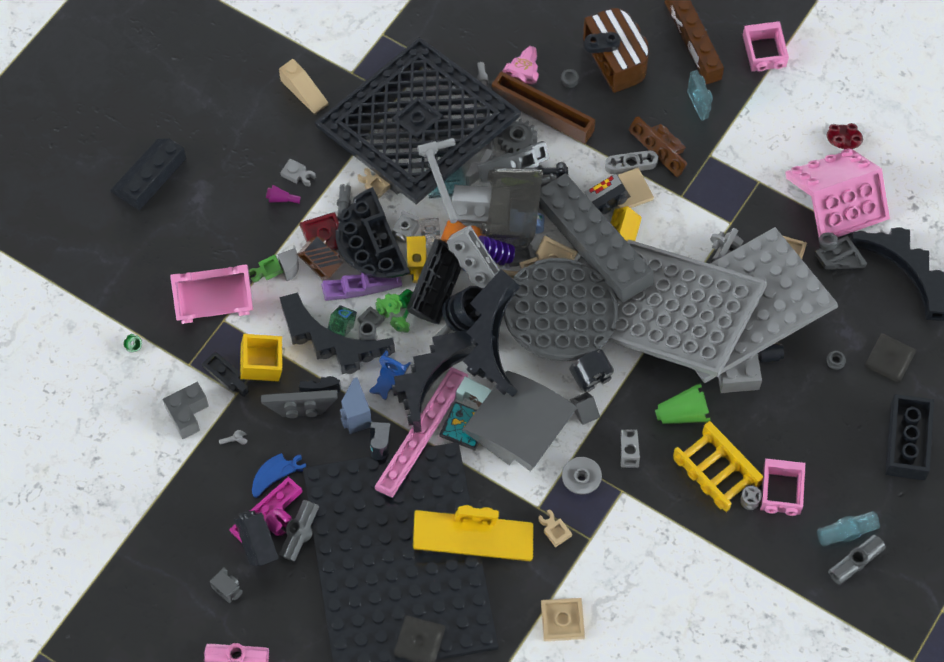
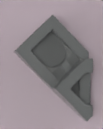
(523, 254)

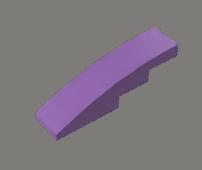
(357, 285)

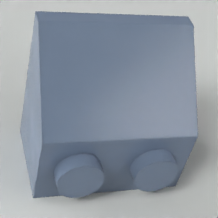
(355, 409)

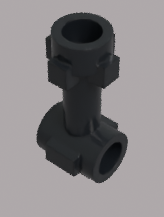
(560, 169)

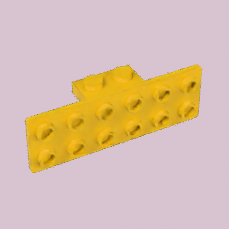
(473, 533)

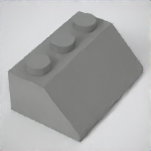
(471, 203)

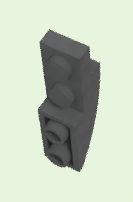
(524, 158)

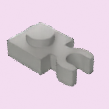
(295, 171)

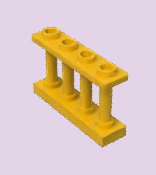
(726, 449)

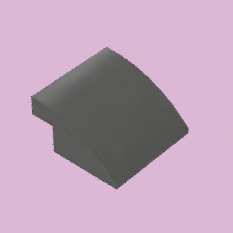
(522, 424)

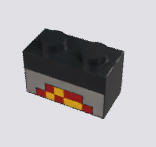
(608, 194)

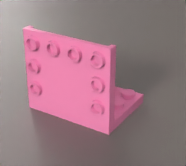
(844, 192)

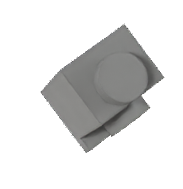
(405, 227)

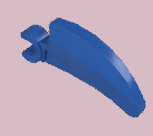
(273, 471)

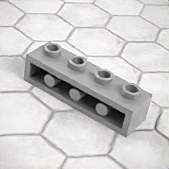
(473, 256)

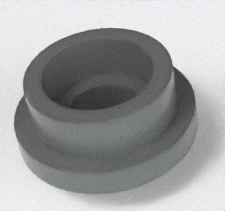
(838, 356)

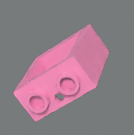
(761, 32)
(783, 468)

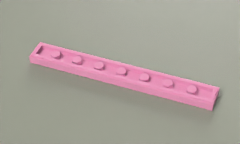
(415, 442)

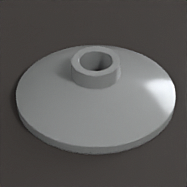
(581, 467)

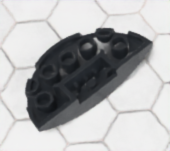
(367, 239)

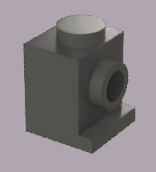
(226, 585)

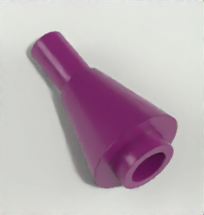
(278, 195)

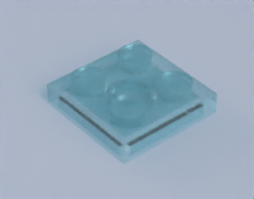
(699, 94)

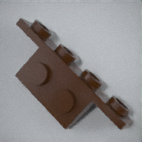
(662, 143)

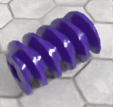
(499, 251)

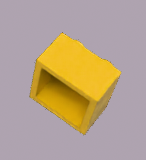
(261, 357)

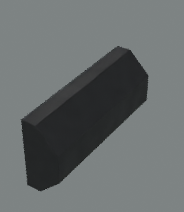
(435, 283)

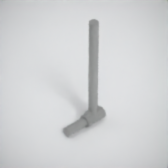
(429, 150)

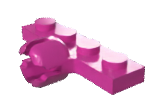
(273, 507)

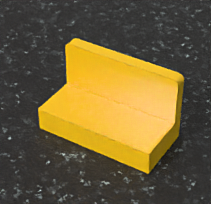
(626, 222)

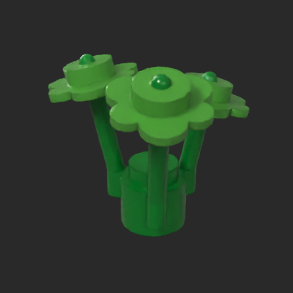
(393, 303)

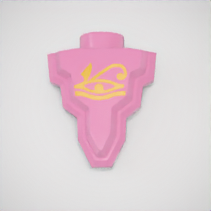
(524, 67)

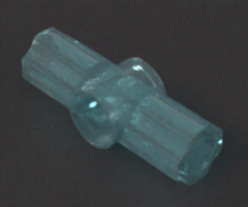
(848, 528)

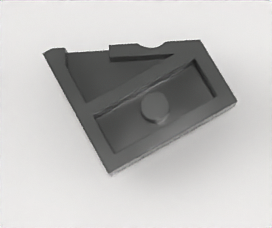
(842, 257)

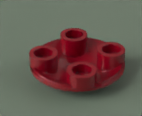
(844, 136)

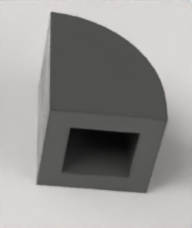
(587, 408)

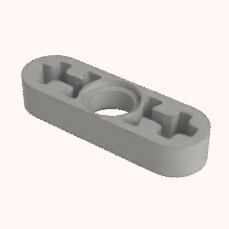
(616, 159)

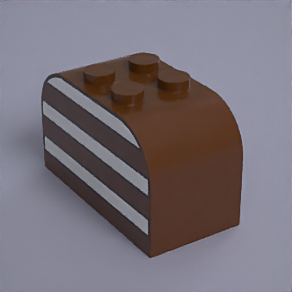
(629, 62)

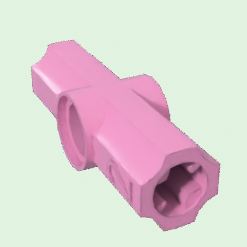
(224, 653)

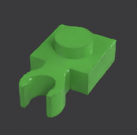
(268, 268)

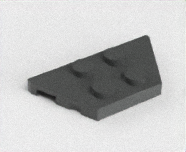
(300, 404)

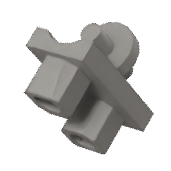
(730, 240)

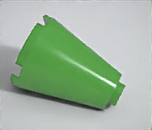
(685, 407)

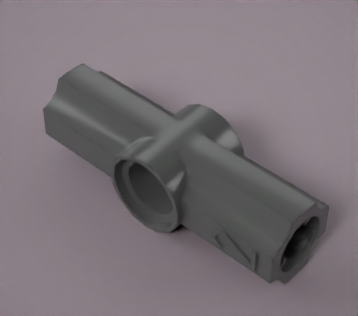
(299, 530)
(848, 567)

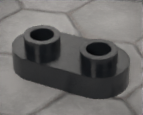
(602, 42)

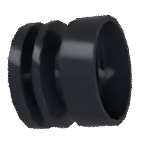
(458, 311)

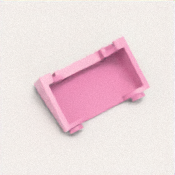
(212, 293)

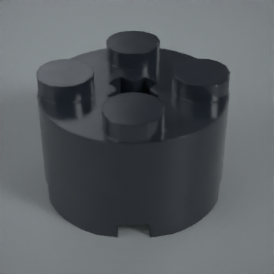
(591, 370)

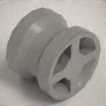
(751, 493)

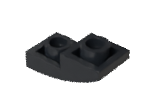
(326, 384)

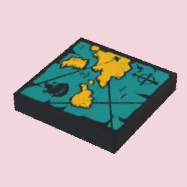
(454, 424)

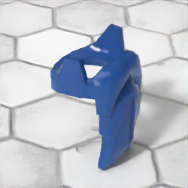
(389, 369)

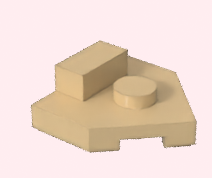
(552, 249)

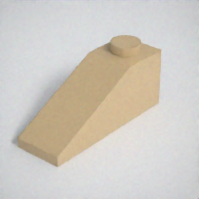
(302, 86)

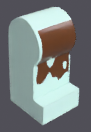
(472, 391)

